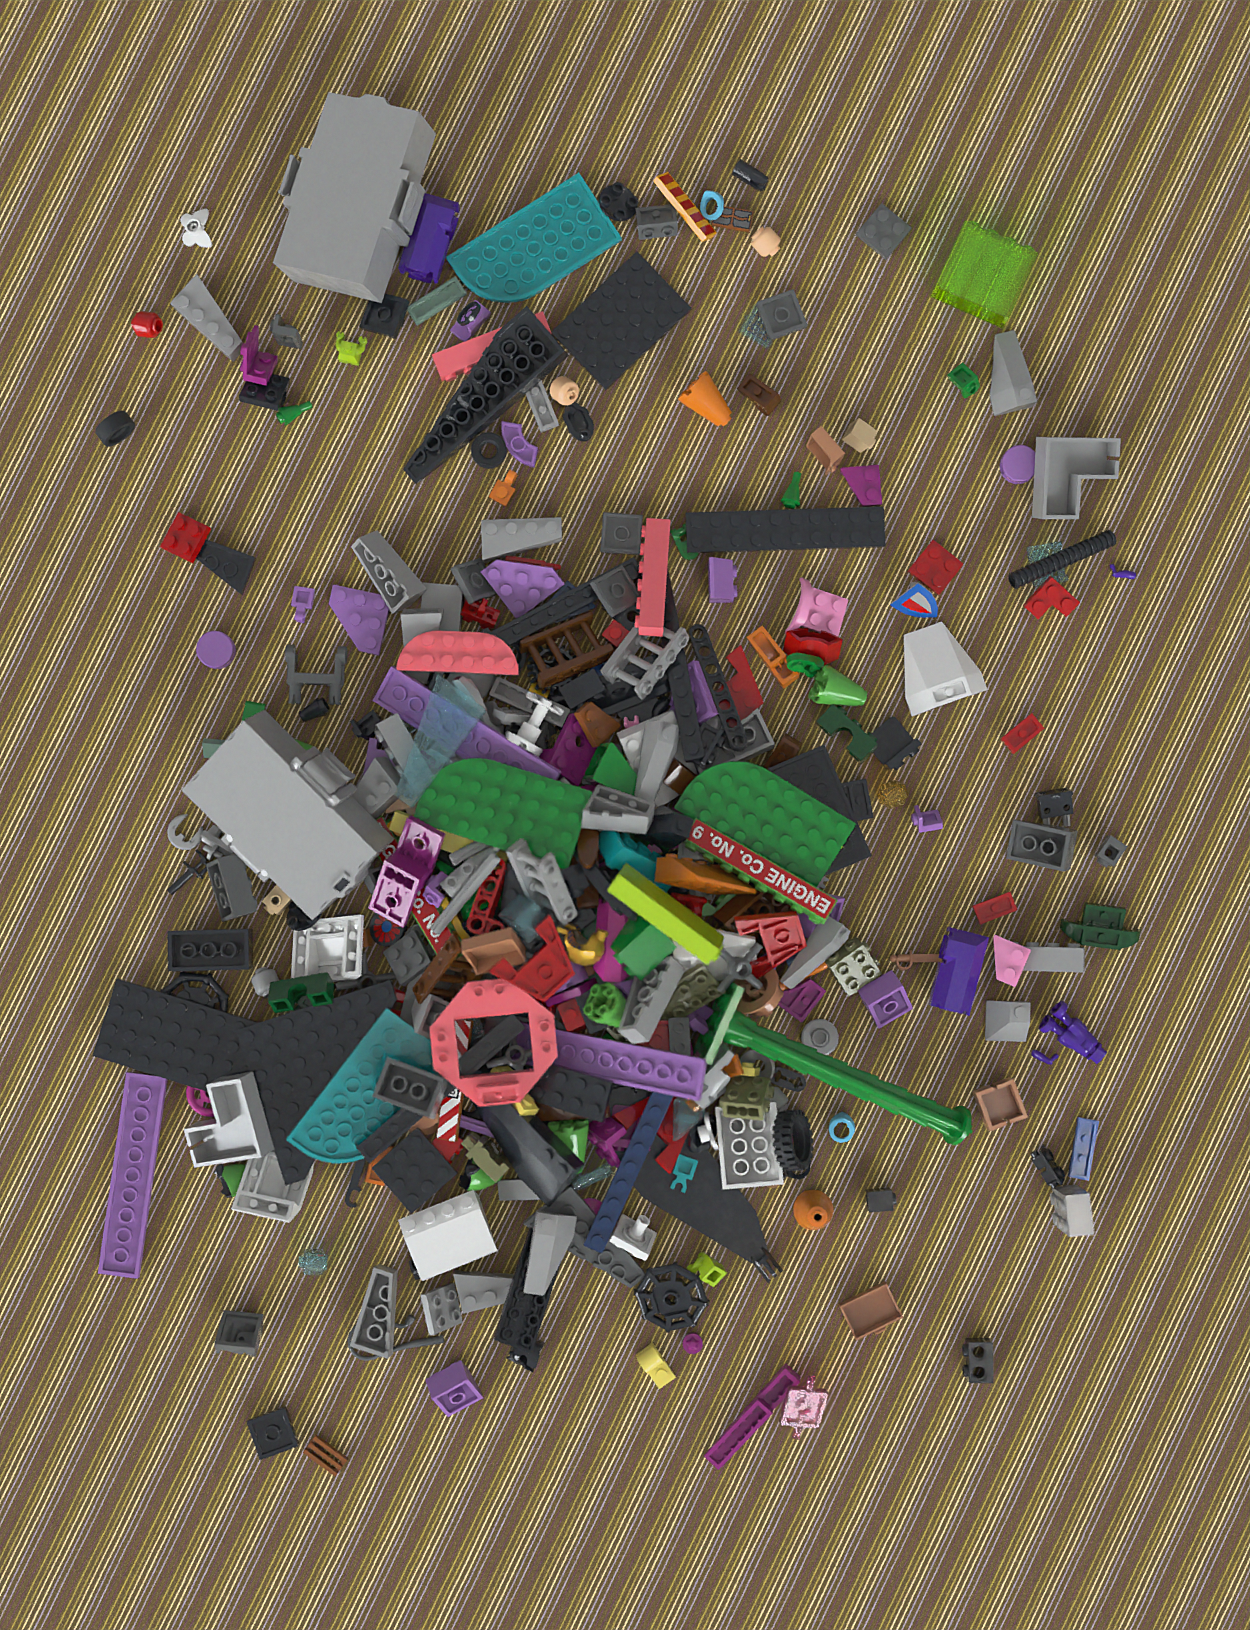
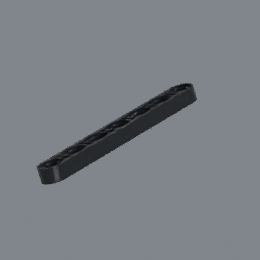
(718, 697)

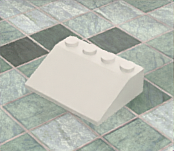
(631, 742)
(747, 1151)
(448, 1235)

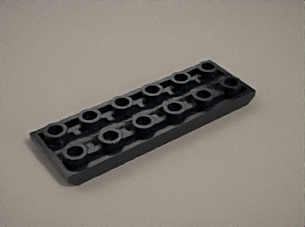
(621, 693)
(522, 1311)

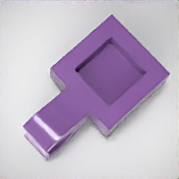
(303, 600)

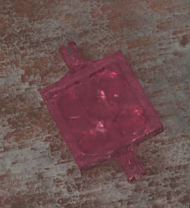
(803, 1407)

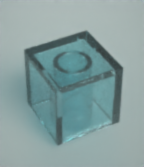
(523, 916)

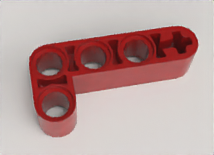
(492, 897)

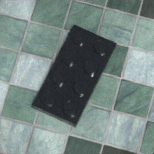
(573, 1092)

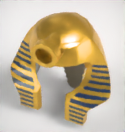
(581, 950)

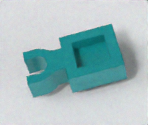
(684, 1169)

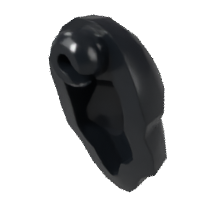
(578, 422)
(695, 1144)

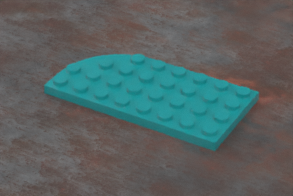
(536, 245)
(345, 1108)

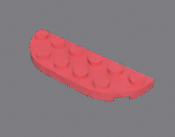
(458, 654)

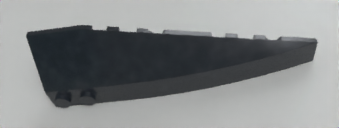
(509, 368)
(531, 1148)

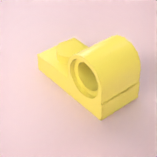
(655, 1365)

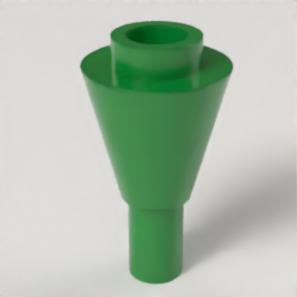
(289, 413)
(792, 495)

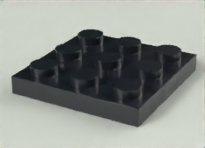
(414, 1170)

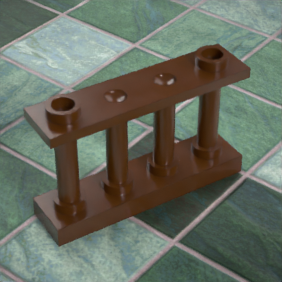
(566, 668)
(438, 967)

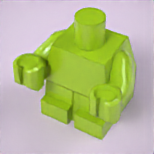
(349, 351)
(710, 1269)

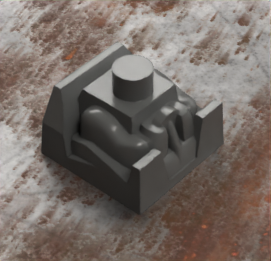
(239, 1332)

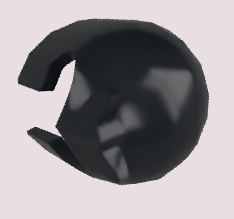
(527, 1360)

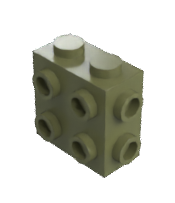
(853, 966)
(747, 1097)

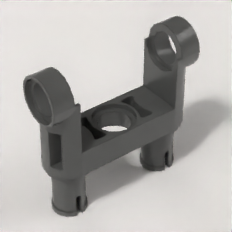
(333, 681)

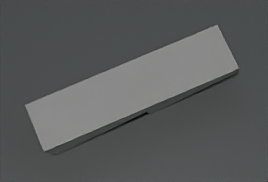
(516, 697)

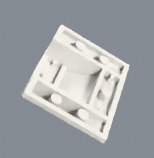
(329, 947)
(265, 1193)

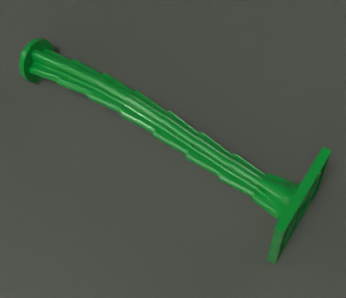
(737, 1029)

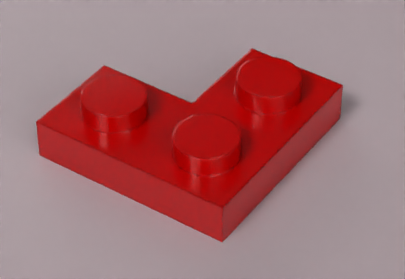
(1051, 594)

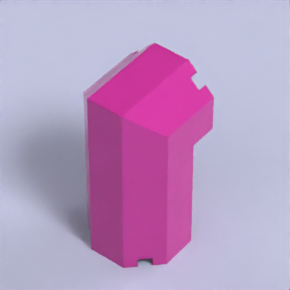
(611, 921)

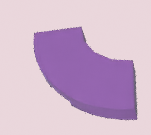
(517, 445)

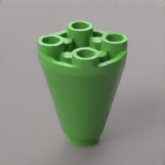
(836, 689)
(605, 1004)
(573, 1134)

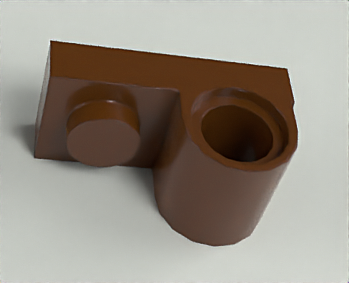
(760, 394)
(784, 751)

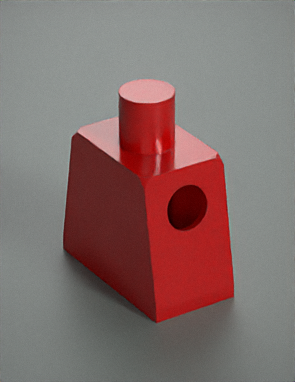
(571, 1015)

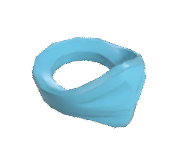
(707, 196)
(838, 1118)

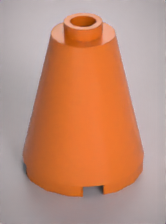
(706, 400)
(812, 1203)

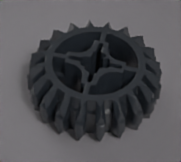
(534, 669)

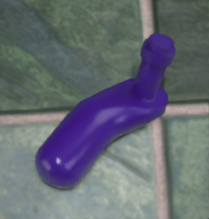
(1122, 574)
(1040, 1056)

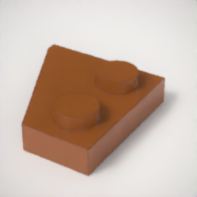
(595, 723)

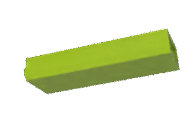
(667, 914)

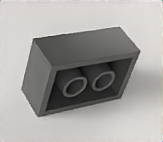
(231, 887)
(410, 1088)

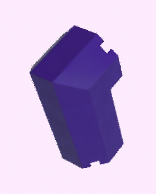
(430, 239)
(959, 972)

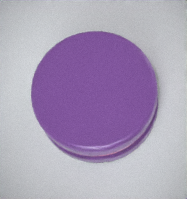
(1018, 464)
(216, 649)

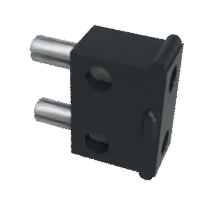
(1054, 803)

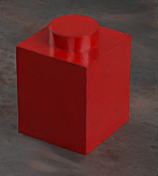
(615, 634)

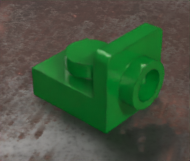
(964, 379)

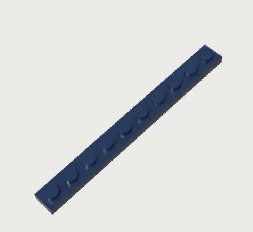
(627, 1171)

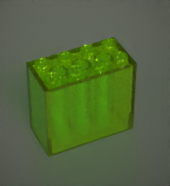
(984, 274)

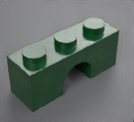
(835, 720)
(286, 992)

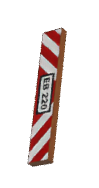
(452, 1105)

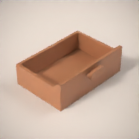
(825, 450)
(488, 948)
(870, 1311)

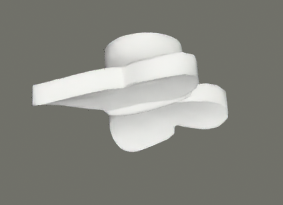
(195, 229)
(706, 1133)

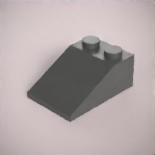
(1042, 845)

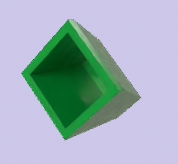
(641, 947)

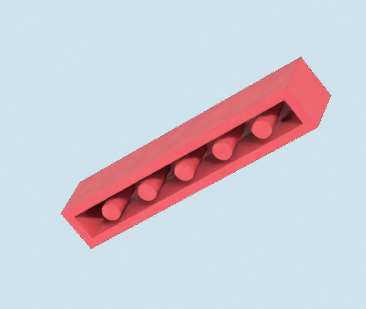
(464, 356)
(654, 577)

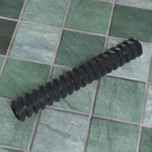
(1062, 559)

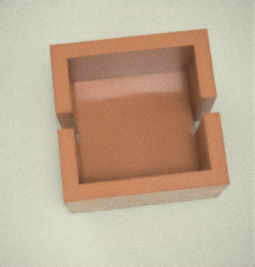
(999, 1103)

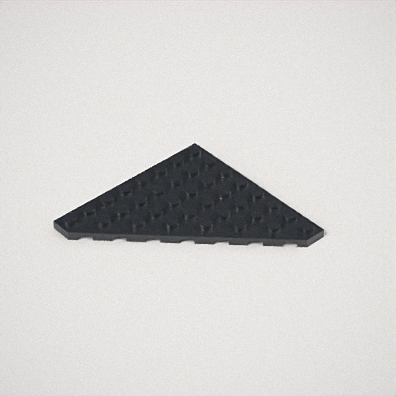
(299, 1056)

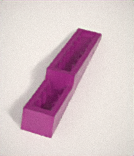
(752, 1416)

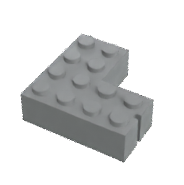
(1062, 465)
(238, 1125)

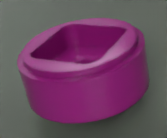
(692, 1343)

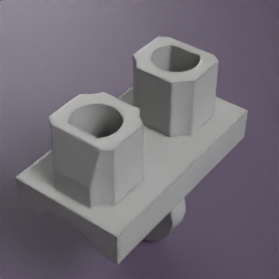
(212, 840)

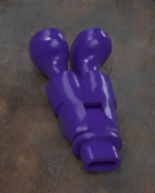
(1075, 1034)

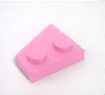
(1009, 960)

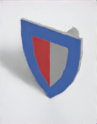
(916, 602)

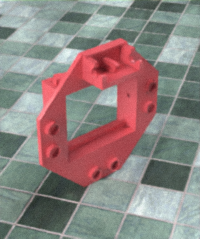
(484, 1000)

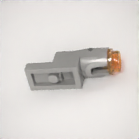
(714, 1080)

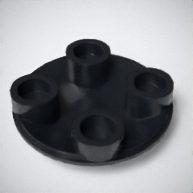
(618, 202)
(298, 919)

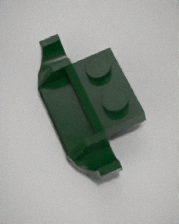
(1101, 927)

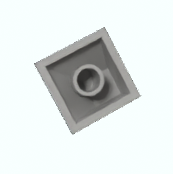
(426, 1014)
(1007, 1020)

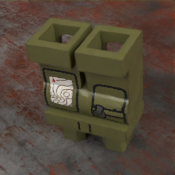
(486, 1155)

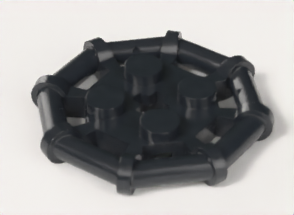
(197, 994)
(676, 1287)

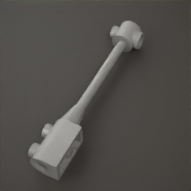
(459, 877)

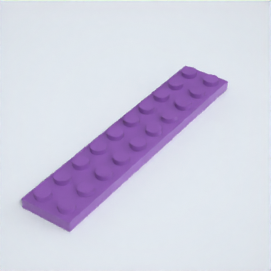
(410, 698)
(626, 1063)
(132, 1175)

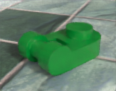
(682, 546)
(804, 663)

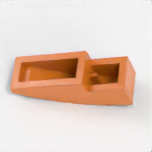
(772, 656)

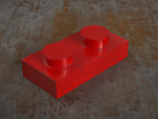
(1022, 733)
(994, 908)

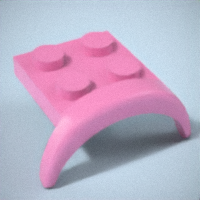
(818, 610)

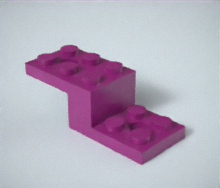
(566, 755)
(406, 871)

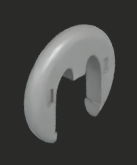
(178, 841)

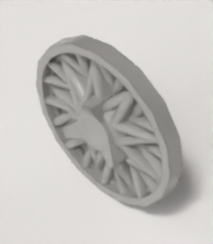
(820, 1035)

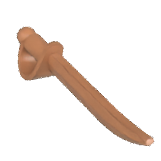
(913, 958)

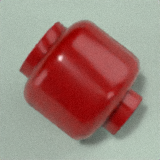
(147, 324)

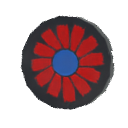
(385, 931)

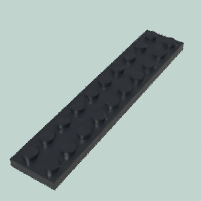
(785, 529)

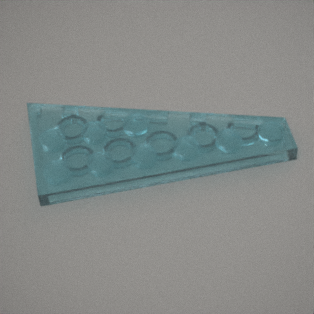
(442, 730)

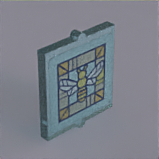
(754, 329)

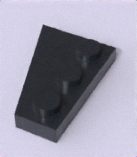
(227, 564)

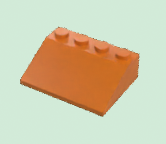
(699, 876)

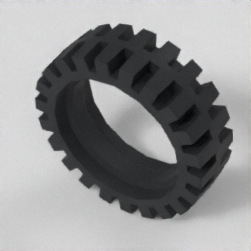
(800, 1155)

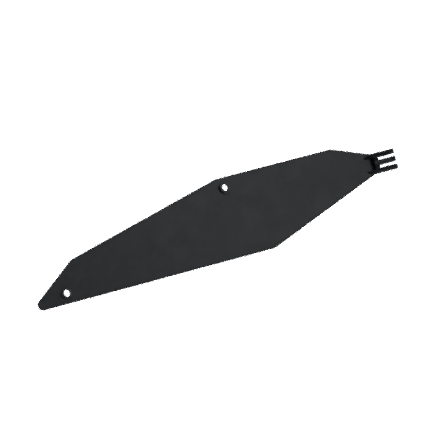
(705, 1205)

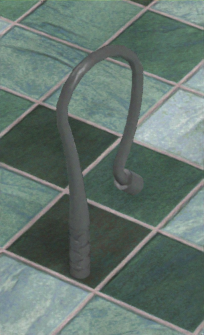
(415, 1343)

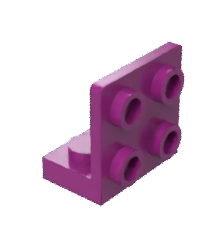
(256, 365)

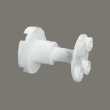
(529, 731)

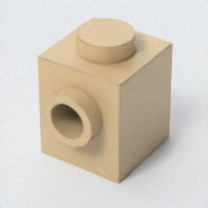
(860, 435)
(276, 901)

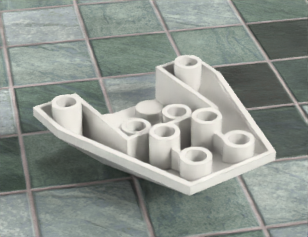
(937, 669)
(733, 943)

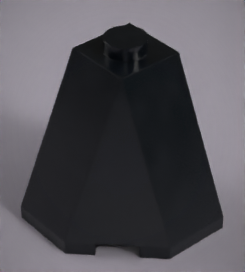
(668, 827)

